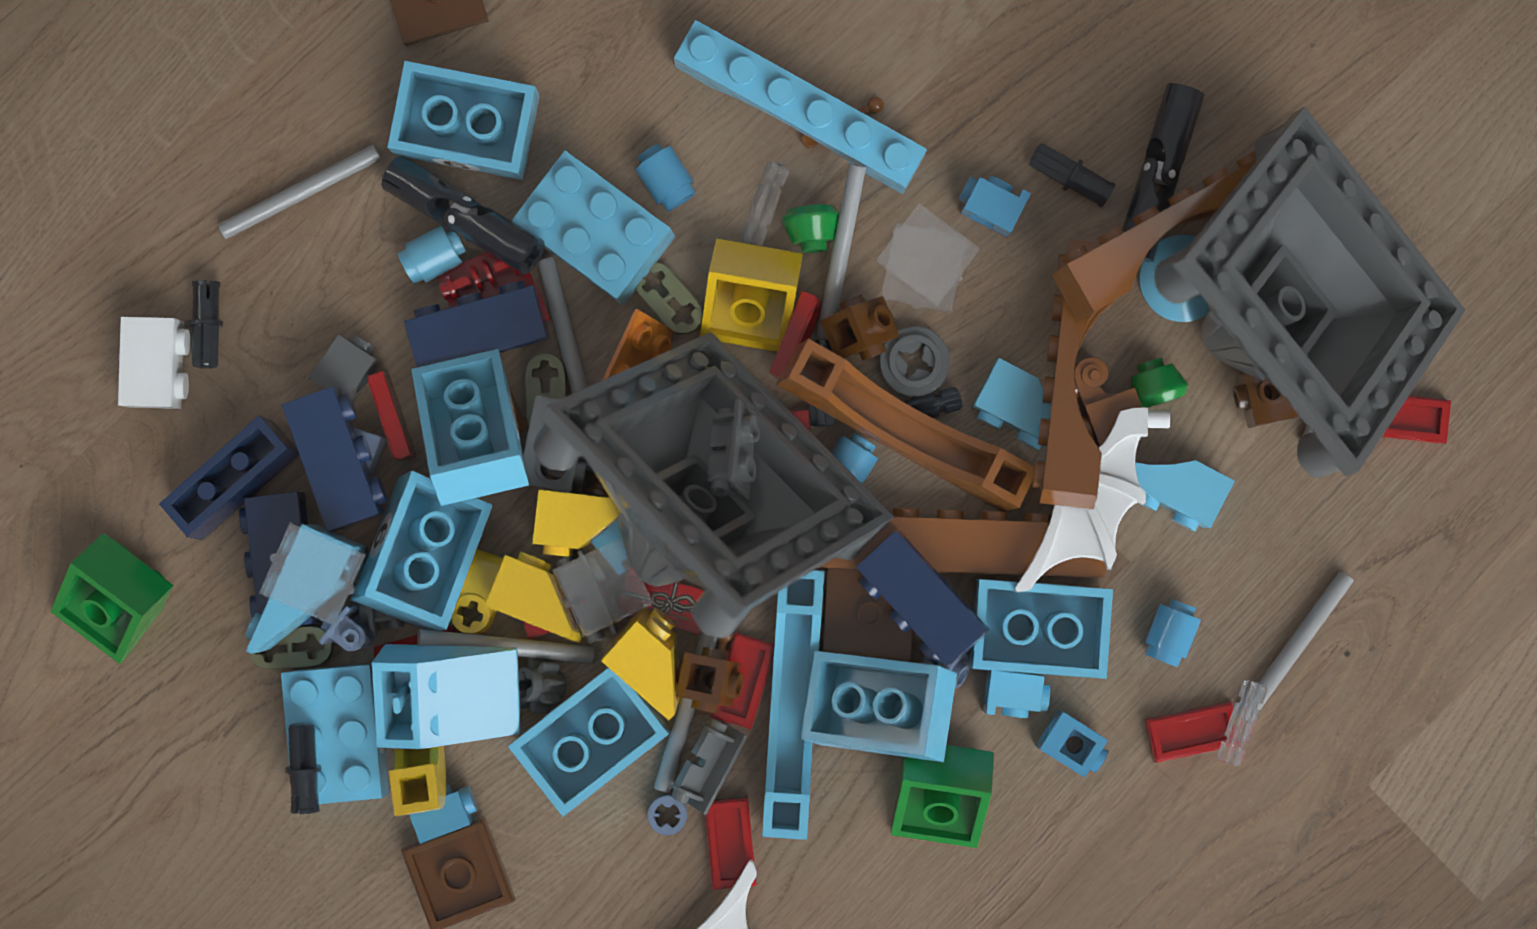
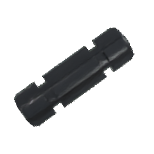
(931, 405)

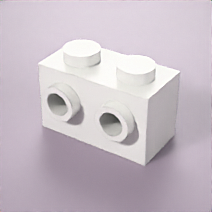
(152, 363)

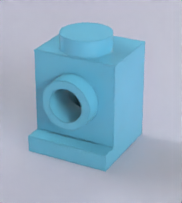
(1015, 693)

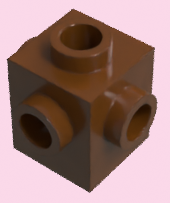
(860, 327)
(1256, 406)
(695, 674)

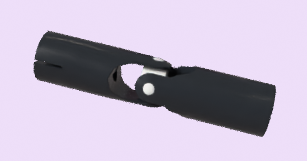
(1165, 153)
(466, 217)

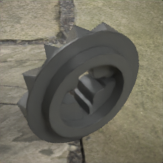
(934, 355)

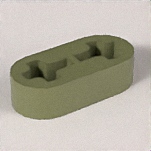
(677, 291)
(534, 386)
(292, 657)

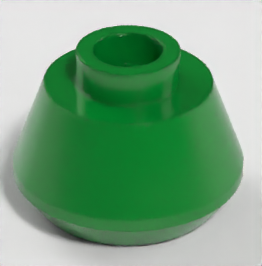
(811, 226)
(1158, 383)

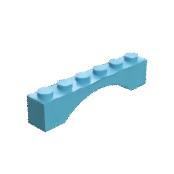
(799, 104)
(1185, 488)
(788, 755)

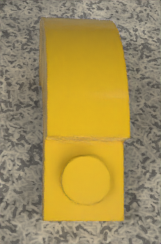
(418, 780)

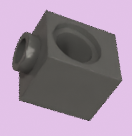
(346, 365)

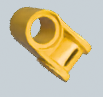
(477, 589)

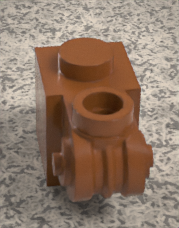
(1097, 407)

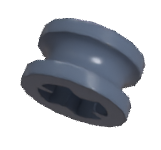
(666, 828)

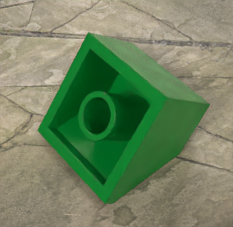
(110, 597)
(945, 798)

